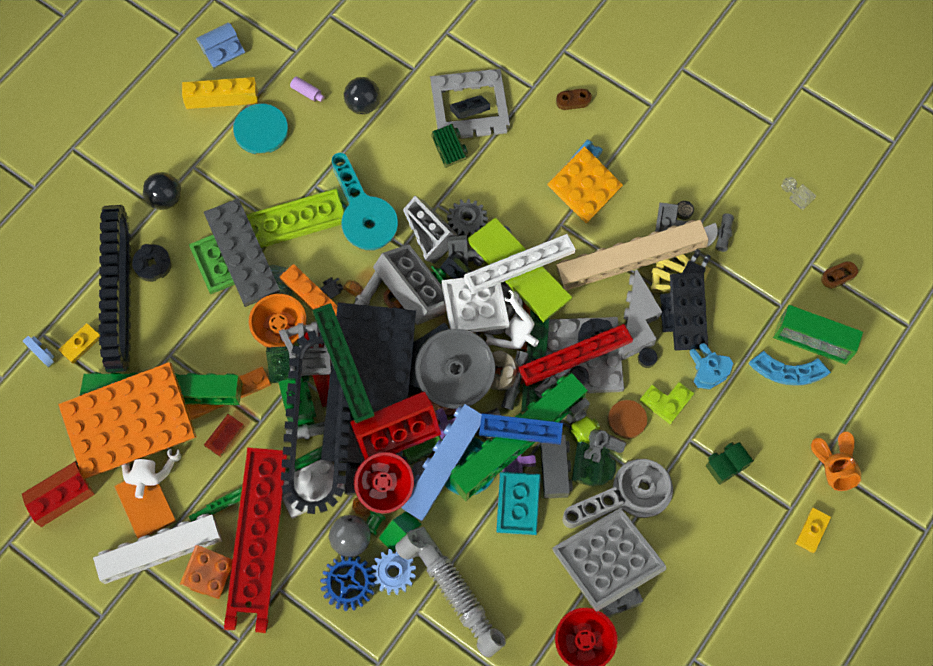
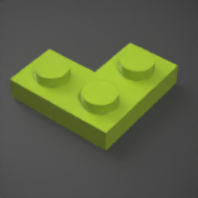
(667, 406)

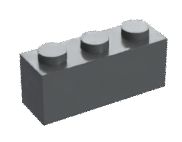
(556, 469)

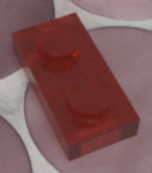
(224, 435)

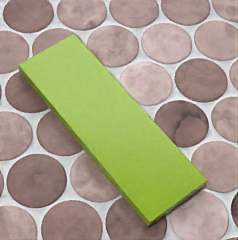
(297, 218)
(534, 287)

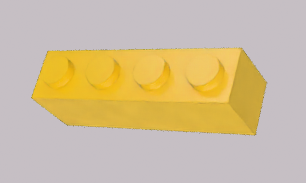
(219, 93)

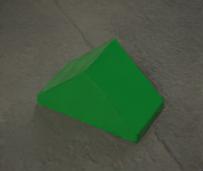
(398, 529)

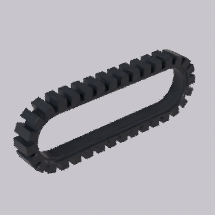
(115, 289)
(293, 426)

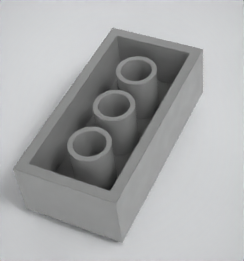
(411, 283)

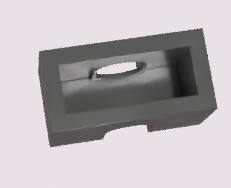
(632, 600)

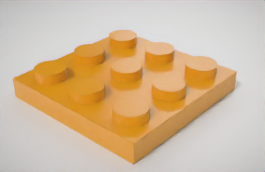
(585, 184)

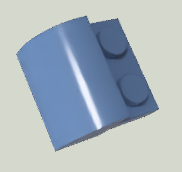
(220, 45)

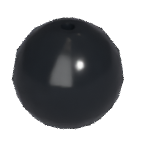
(361, 95)
(161, 190)

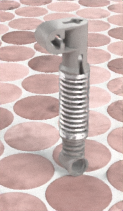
(438, 566)

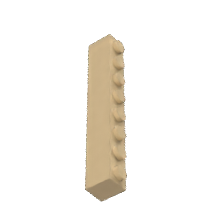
(632, 255)

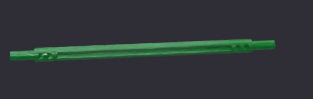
(235, 496)

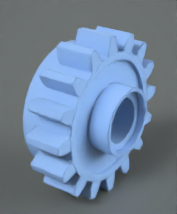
(393, 583)

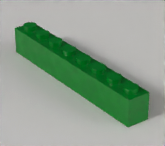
(196, 389)

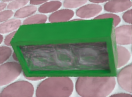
(818, 334)

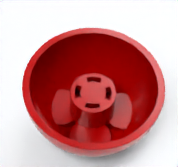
(393, 484)
(593, 630)

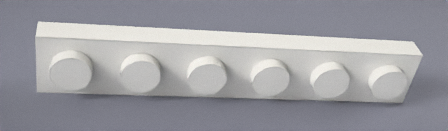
(519, 263)

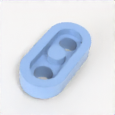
(34, 345)

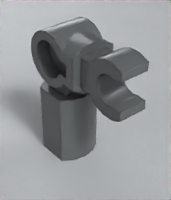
(599, 439)

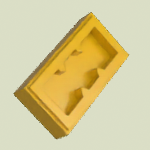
(79, 343)
(813, 530)

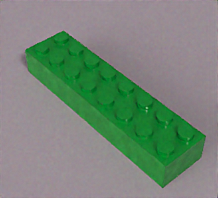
(501, 452)

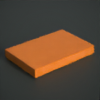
(145, 513)

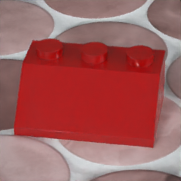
(57, 495)

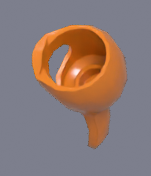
(840, 468)

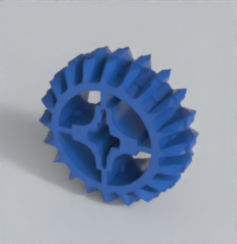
(355, 565)

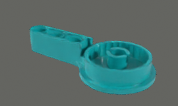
(363, 209)

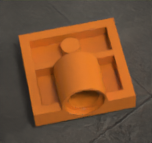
(206, 572)

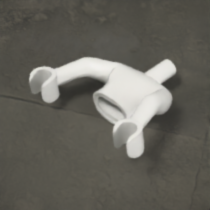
(518, 329)
(144, 473)

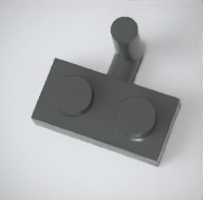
(667, 217)
(458, 246)

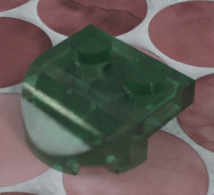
(590, 472)

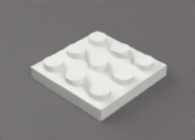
(474, 311)

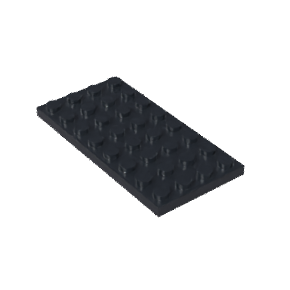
(382, 354)

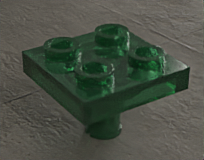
(278, 364)

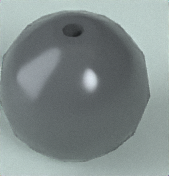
(349, 535)

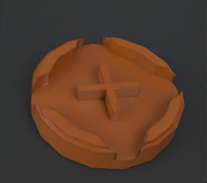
(627, 419)

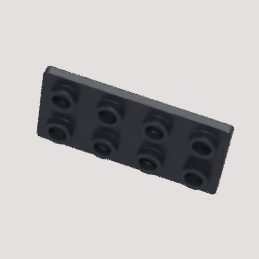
(685, 311)

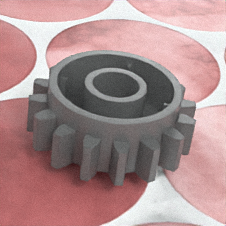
(467, 210)

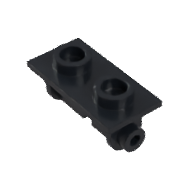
(331, 288)

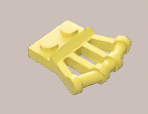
(657, 273)

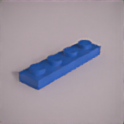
(521, 429)

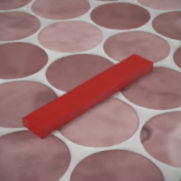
(575, 354)

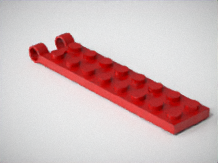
(256, 537)

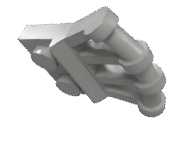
(316, 359)

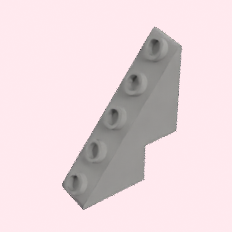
(641, 312)

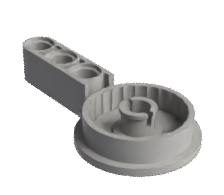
(627, 494)

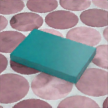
(518, 503)

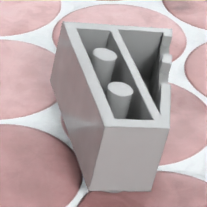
(428, 228)

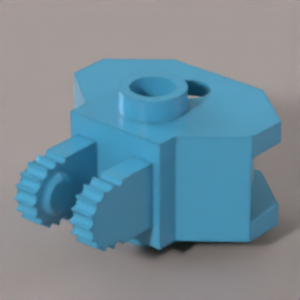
(711, 369)

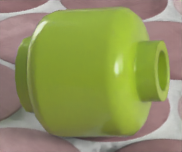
(582, 429)

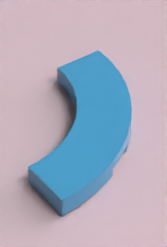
(787, 374)

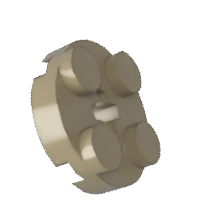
(508, 373)

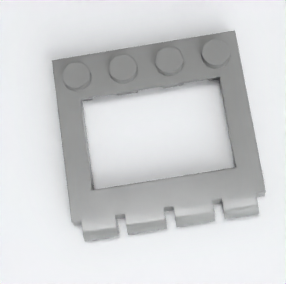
(472, 80)

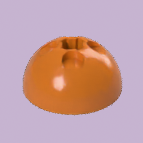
(272, 313)

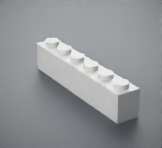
(156, 549)

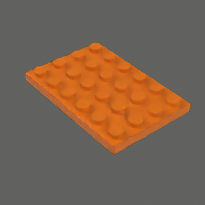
(127, 420)

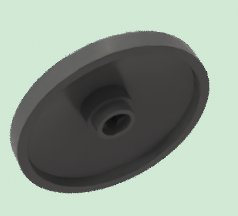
(455, 368)

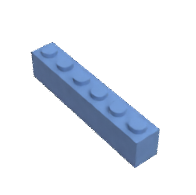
(446, 458)

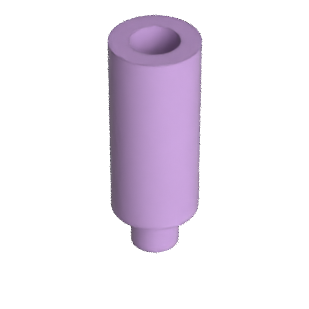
(306, 89)

